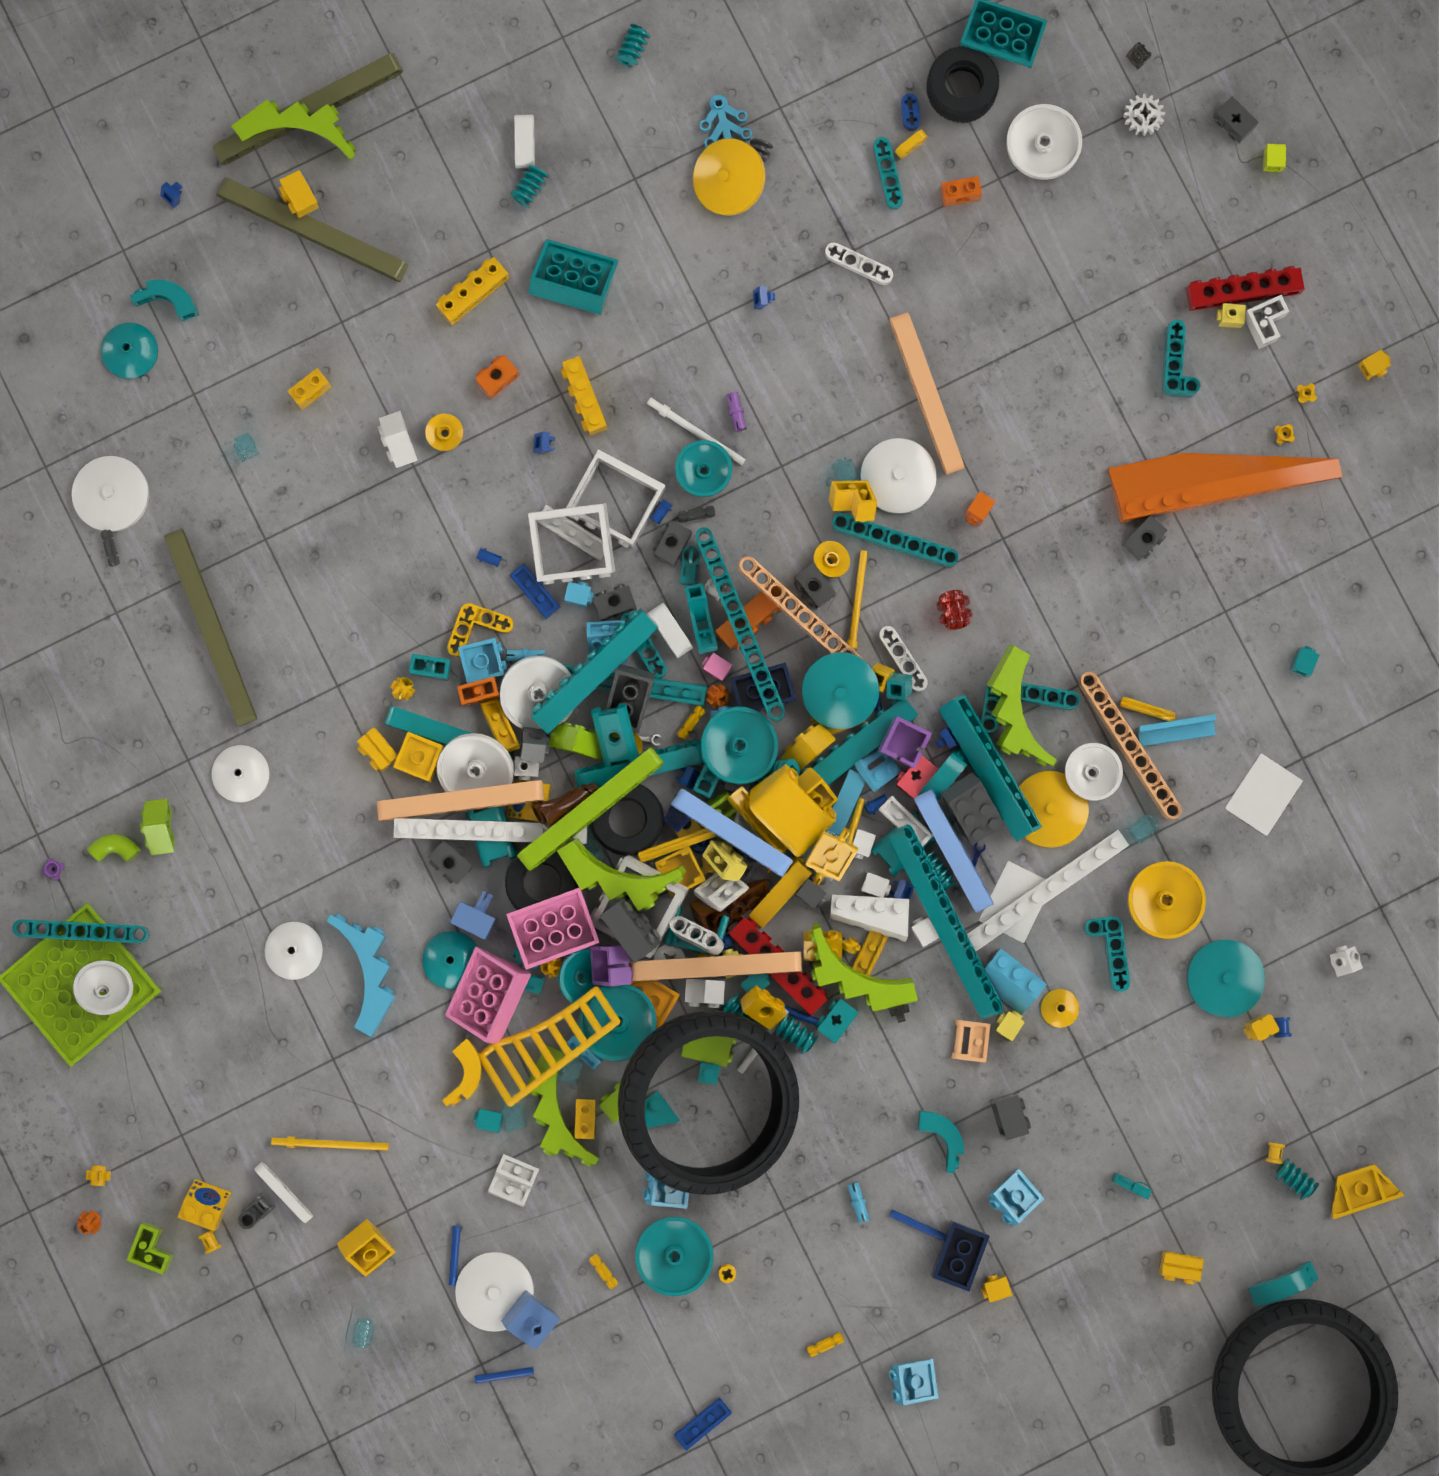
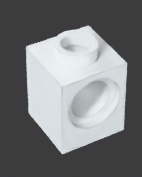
(864, 842)
(876, 885)
(924, 931)

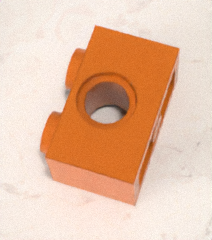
(960, 191)
(508, 375)
(979, 509)
(478, 691)

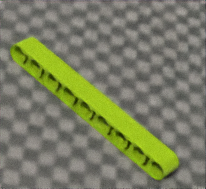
(590, 809)

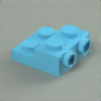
(482, 660)
(663, 1195)
(1015, 1198)
(913, 1382)

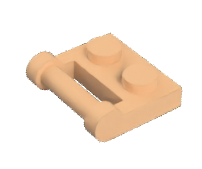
(977, 1041)

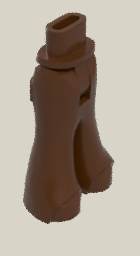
(553, 810)

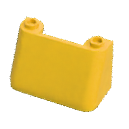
(790, 811)

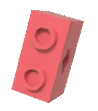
(913, 787)

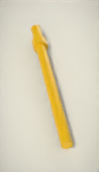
(857, 600)
(291, 1142)

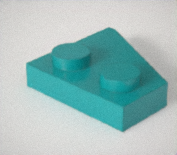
(658, 1111)

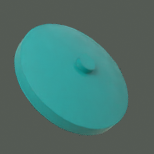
(840, 690)
(739, 745)
(1225, 978)
(636, 1022)
(674, 1256)

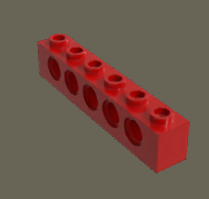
(1290, 274)
(809, 1004)

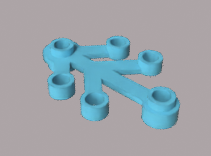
(724, 125)

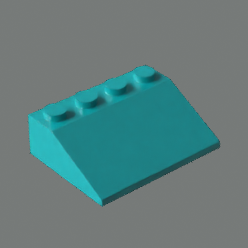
(1003, 32)
(573, 276)

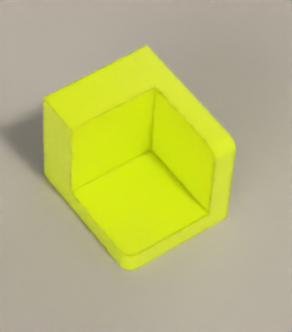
(1274, 157)

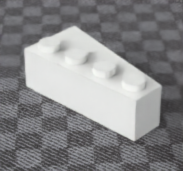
(874, 914)

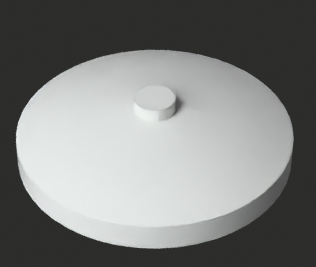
(1044, 141)
(899, 475)
(110, 493)
(527, 685)
(474, 763)
(490, 1289)

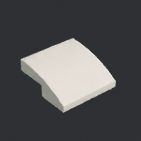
(720, 892)
(513, 1180)

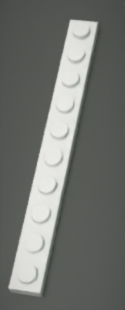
(473, 830)
(1047, 890)

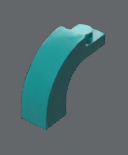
(167, 291)
(700, 618)
(946, 773)
(947, 1130)
(1283, 1285)

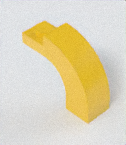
(472, 1066)

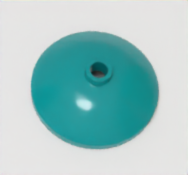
(135, 361)
(703, 455)
(436, 954)
(574, 964)

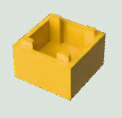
(418, 757)
(686, 858)

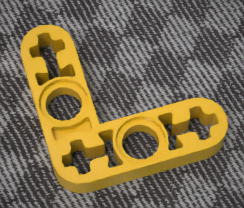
(476, 618)

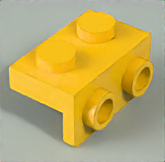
(832, 937)

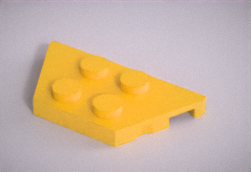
(1362, 1190)

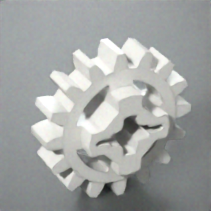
(1150, 110)

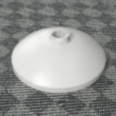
(1105, 765)
(252, 779)
(306, 955)
(106, 978)

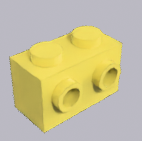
(725, 860)

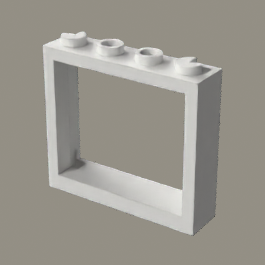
(628, 471)
(583, 574)
(631, 862)

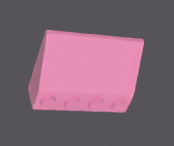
(552, 928)
(487, 995)

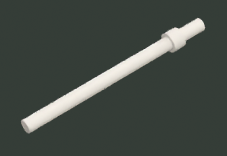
(665, 411)

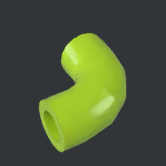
(114, 844)

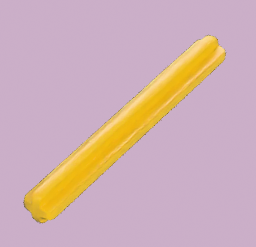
(675, 844)

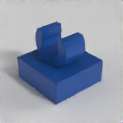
(171, 193)
(761, 297)
(541, 442)
(947, 739)
(689, 778)
(903, 890)

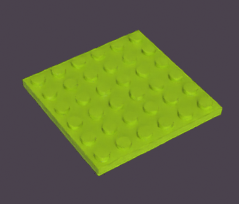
(45, 981)

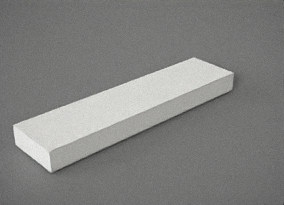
(574, 534)

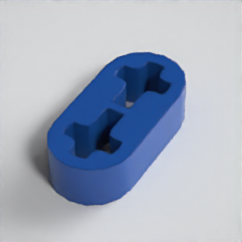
(914, 112)

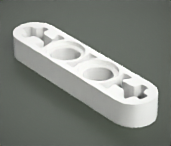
(860, 261)
(905, 657)
(283, 1192)

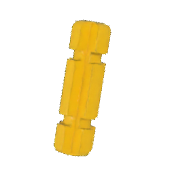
(691, 722)
(603, 1271)
(825, 1344)

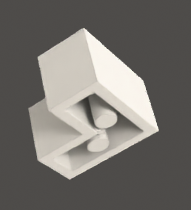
(1262, 318)
(396, 437)
(704, 991)

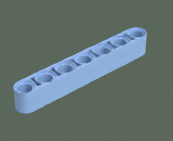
(731, 832)
(953, 851)

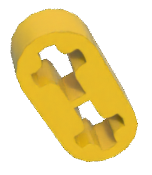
(911, 144)

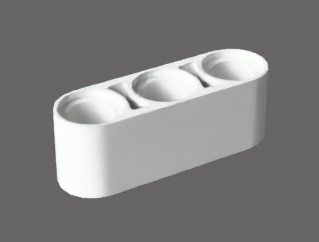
(524, 141)
(670, 630)
(690, 929)

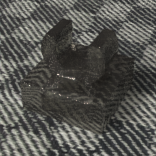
(1138, 55)
(899, 1012)

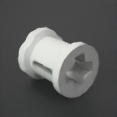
(710, 588)

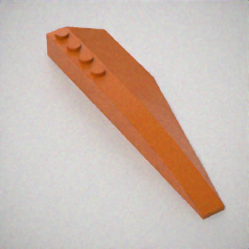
(1202, 480)

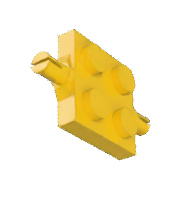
(831, 856)

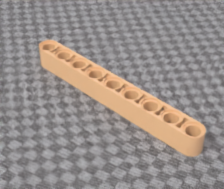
(926, 393)
(798, 608)
(1128, 735)
(460, 800)
(716, 966)

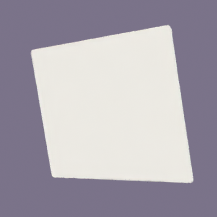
(1263, 794)
(1012, 885)

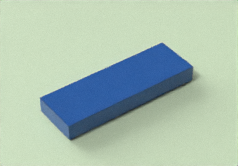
(535, 591)
(702, 1423)

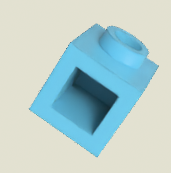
(579, 594)

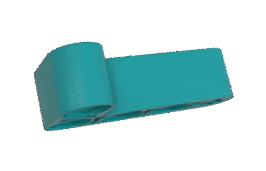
(1176, 358)
(1111, 954)

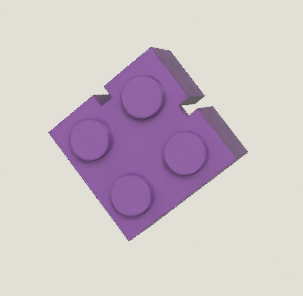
(903, 741)
(610, 965)

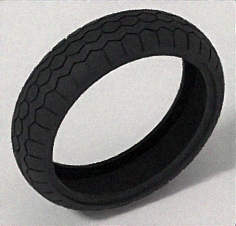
(770, 1142)
(1381, 1372)

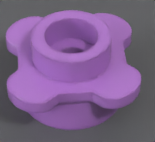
(47, 871)

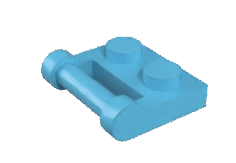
(880, 774)

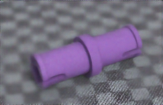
(736, 411)

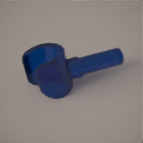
(977, 853)

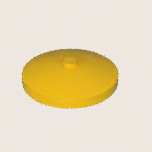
(729, 177)
(1056, 807)
(1166, 900)

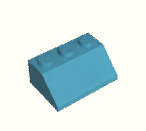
(1013, 981)

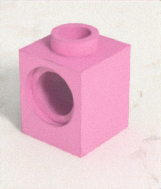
(716, 667)

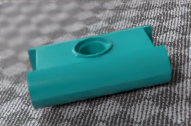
(616, 721)
(491, 850)
(888, 854)

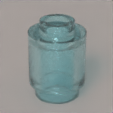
(363, 1333)

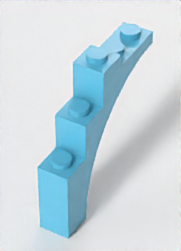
(376, 999)

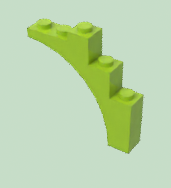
(296, 116)
(1008, 712)
(640, 888)
(881, 992)
(548, 1112)

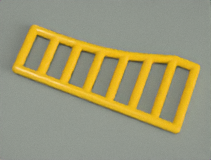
(533, 1032)

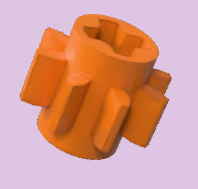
(717, 695)
(89, 1222)

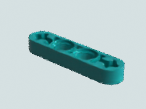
(888, 173)
(648, 644)

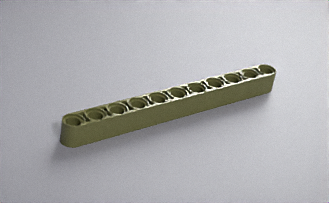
(334, 94)
(312, 230)
(210, 627)

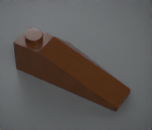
(710, 918)

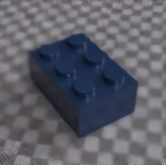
(747, 693)
(960, 1255)

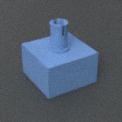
(475, 918)
(530, 1320)

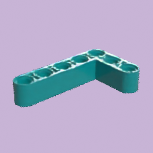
(1041, 700)

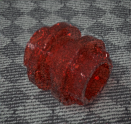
(955, 613)

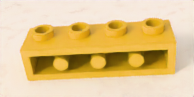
(472, 291)
(583, 392)

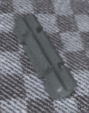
(698, 513)
(110, 548)
(1167, 1425)

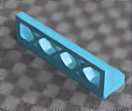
(1176, 730)

